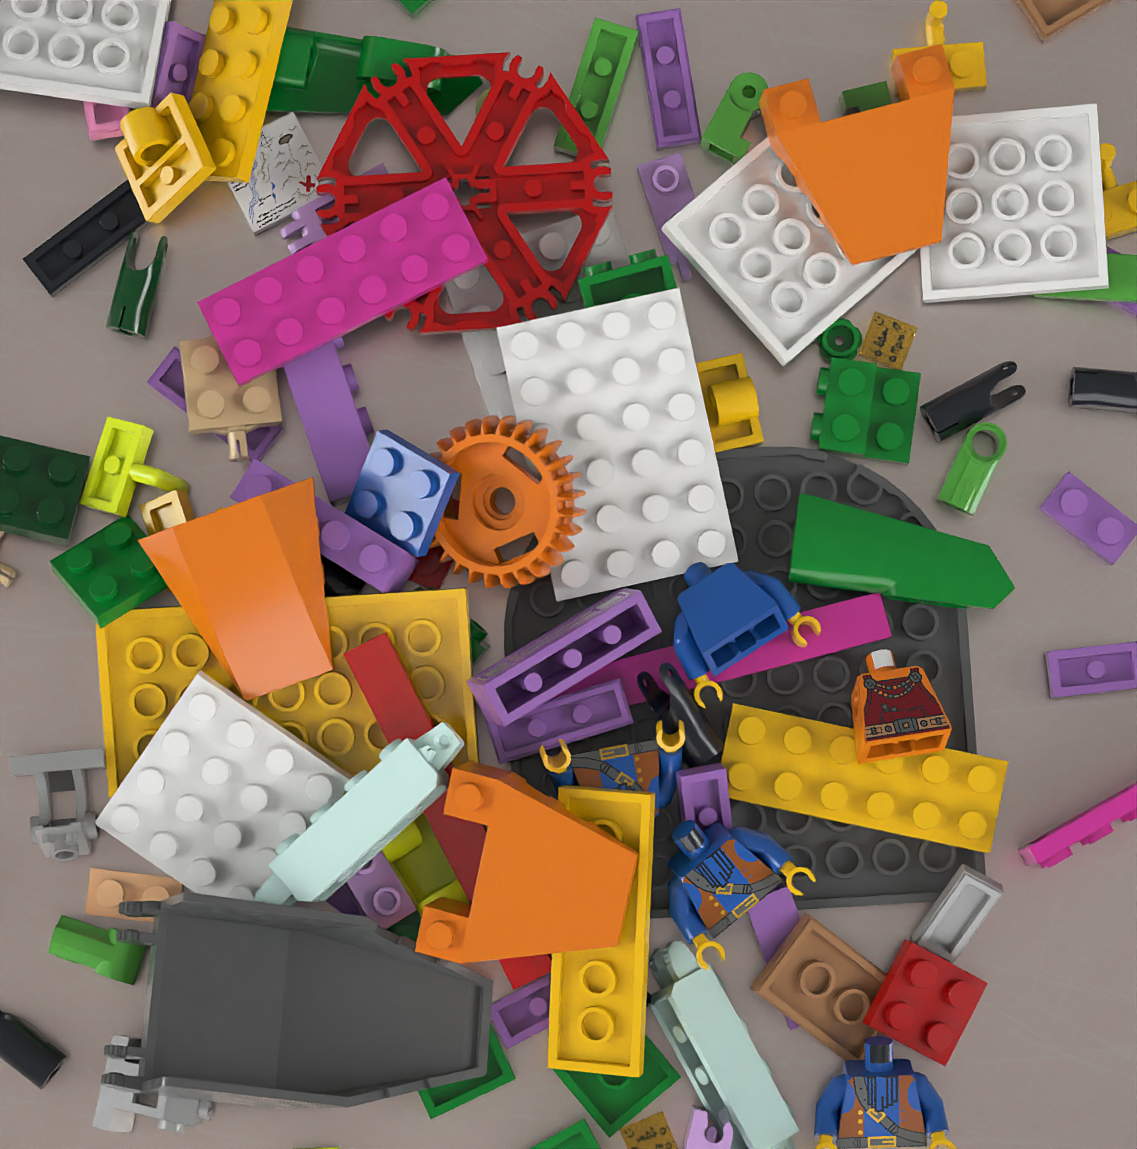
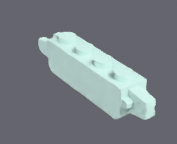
(363, 820)
(718, 1052)

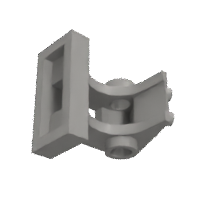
(59, 773)
(118, 1108)

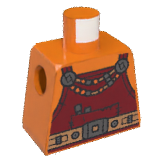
(896, 712)

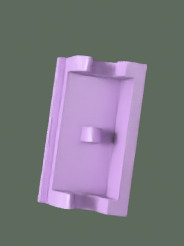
(695, 1131)

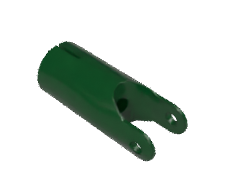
(136, 291)

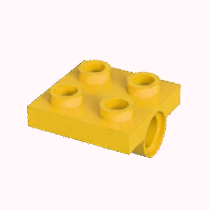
(163, 155)
(730, 403)

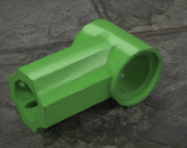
(970, 471)
(96, 949)

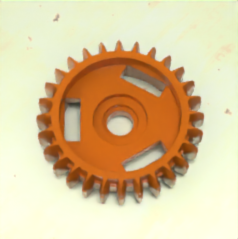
(540, 506)

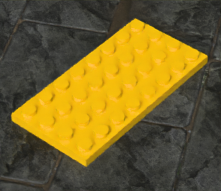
(157, 652)

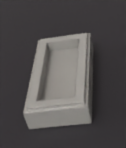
(957, 913)

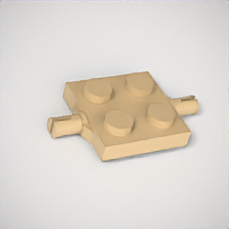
(218, 402)

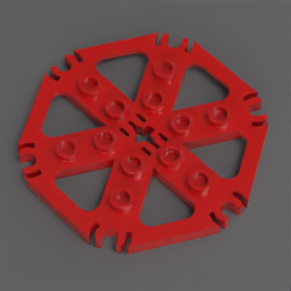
(482, 155)

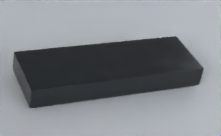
(87, 239)

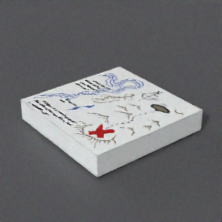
(281, 175)

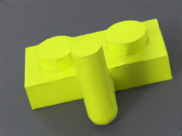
(120, 466)

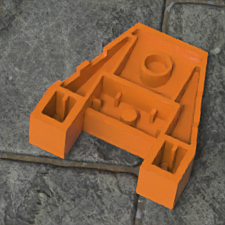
(875, 171)
(541, 877)

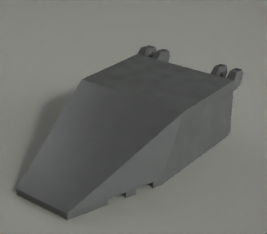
(295, 1008)

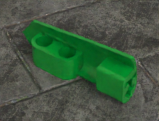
(329, 70)
(891, 557)

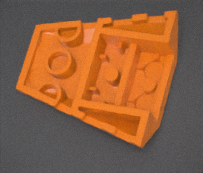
(253, 586)

